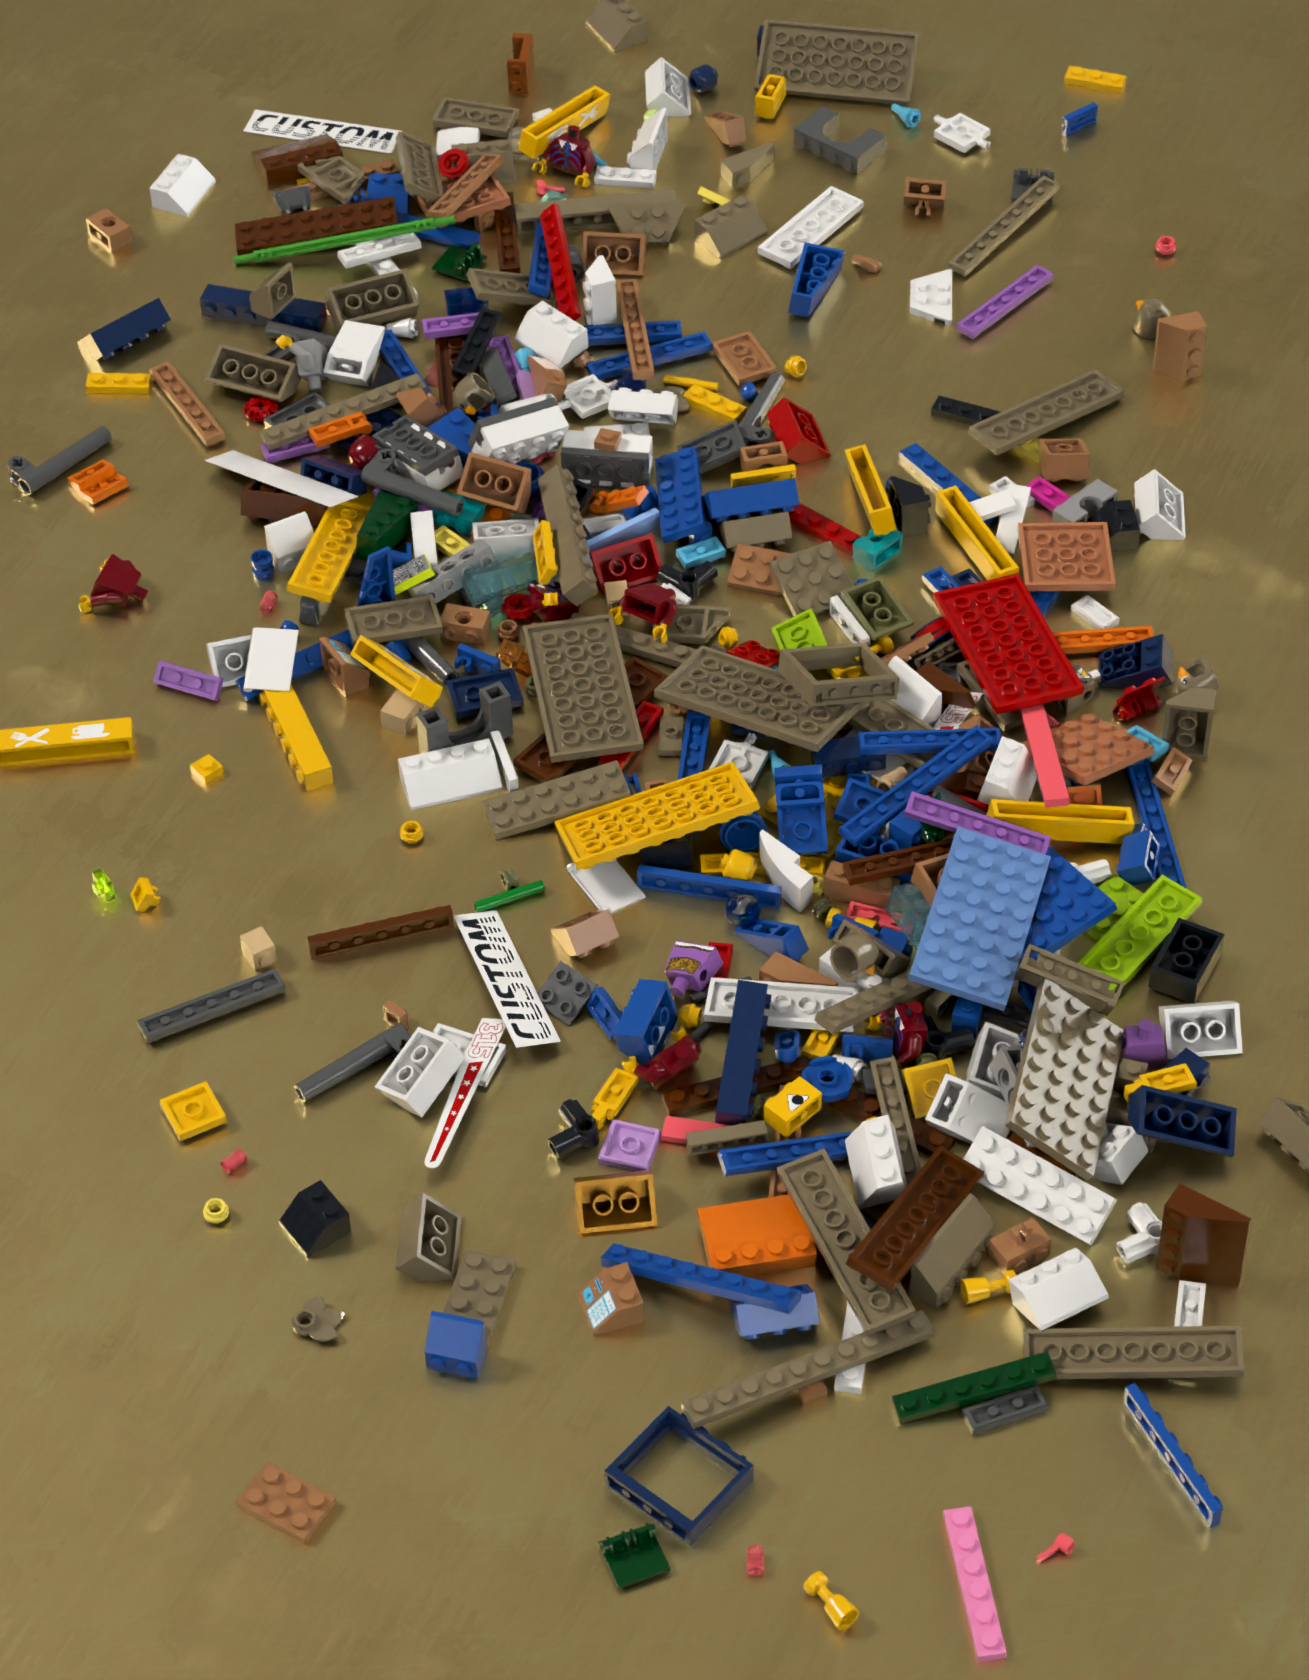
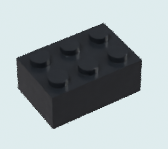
(1186, 960)

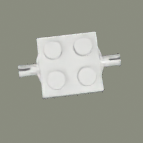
(961, 132)
(587, 396)
(745, 756)

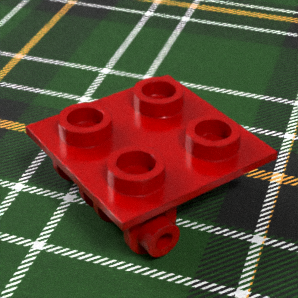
(754, 652)
(1138, 700)

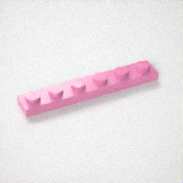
(974, 1584)

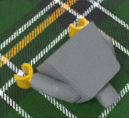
(310, 359)

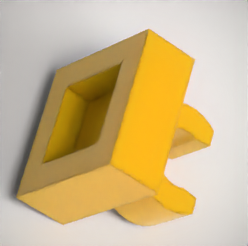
(144, 895)

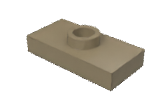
(671, 736)

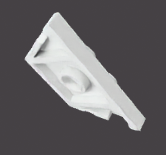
(932, 296)

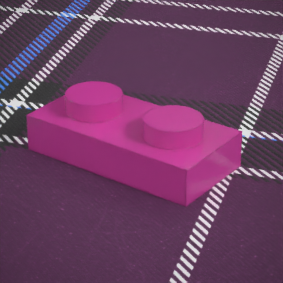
(1046, 493)

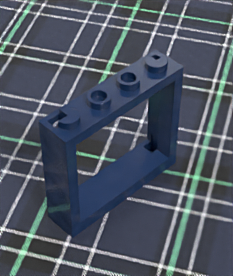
(656, 1508)

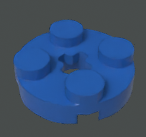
(828, 1066)

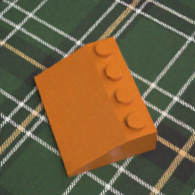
(756, 1237)

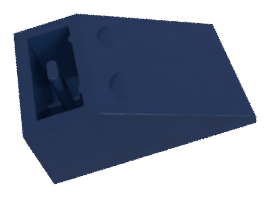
(1136, 663)

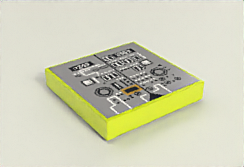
(412, 573)

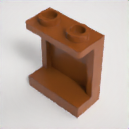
(522, 65)

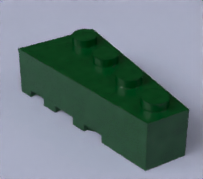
(384, 524)

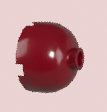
(362, 451)

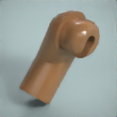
(867, 263)

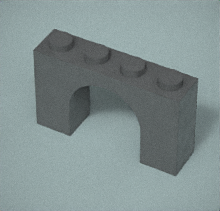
(852, 155)
(493, 716)

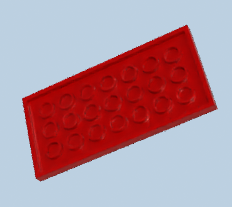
(1007, 644)

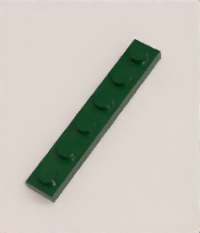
(974, 1387)

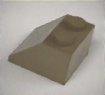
(274, 292)

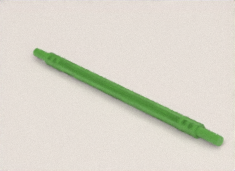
(345, 239)

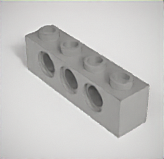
(453, 571)
(1005, 1070)

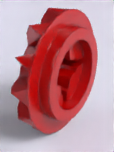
(456, 156)
(253, 412)
(512, 603)

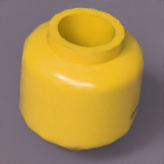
(738, 865)

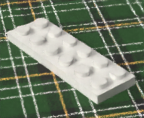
(811, 226)
(790, 1005)
(1040, 1186)

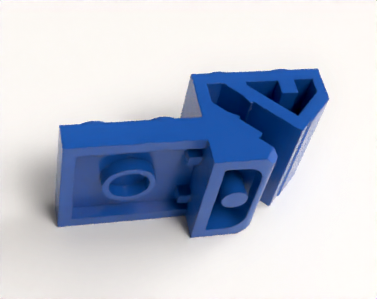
(801, 809)

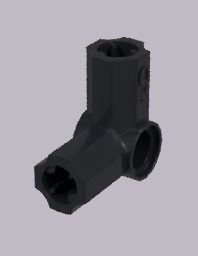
(689, 581)
(946, 1043)
(581, 1130)

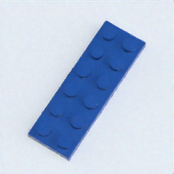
(680, 494)

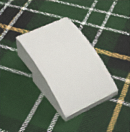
(784, 870)

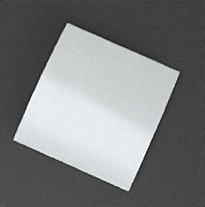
(455, 136)

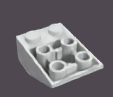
(354, 353)
(964, 1108)
(1119, 1153)

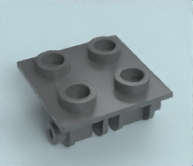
(1023, 181)
(566, 992)

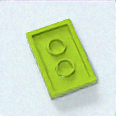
(799, 632)
(1123, 895)

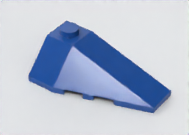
(377, 579)

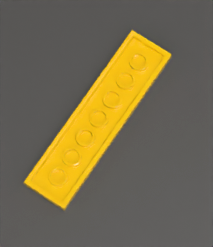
(329, 552)

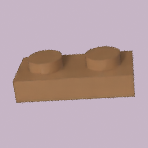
(1172, 770)

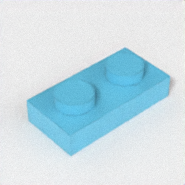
(700, 552)
(1160, 746)

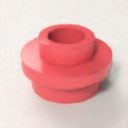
(1165, 245)

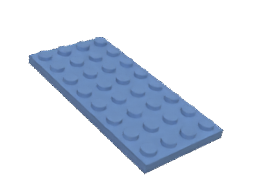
(980, 918)

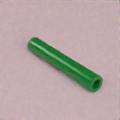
(509, 896)

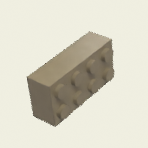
(373, 300)

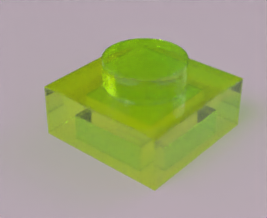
(102, 886)

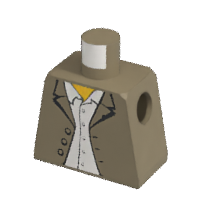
(1089, 681)

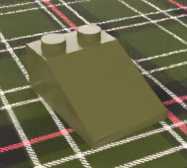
(876, 608)

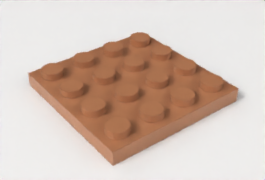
(486, 198)
(1066, 556)
(1095, 748)

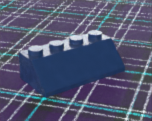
(125, 330)
(1183, 1120)

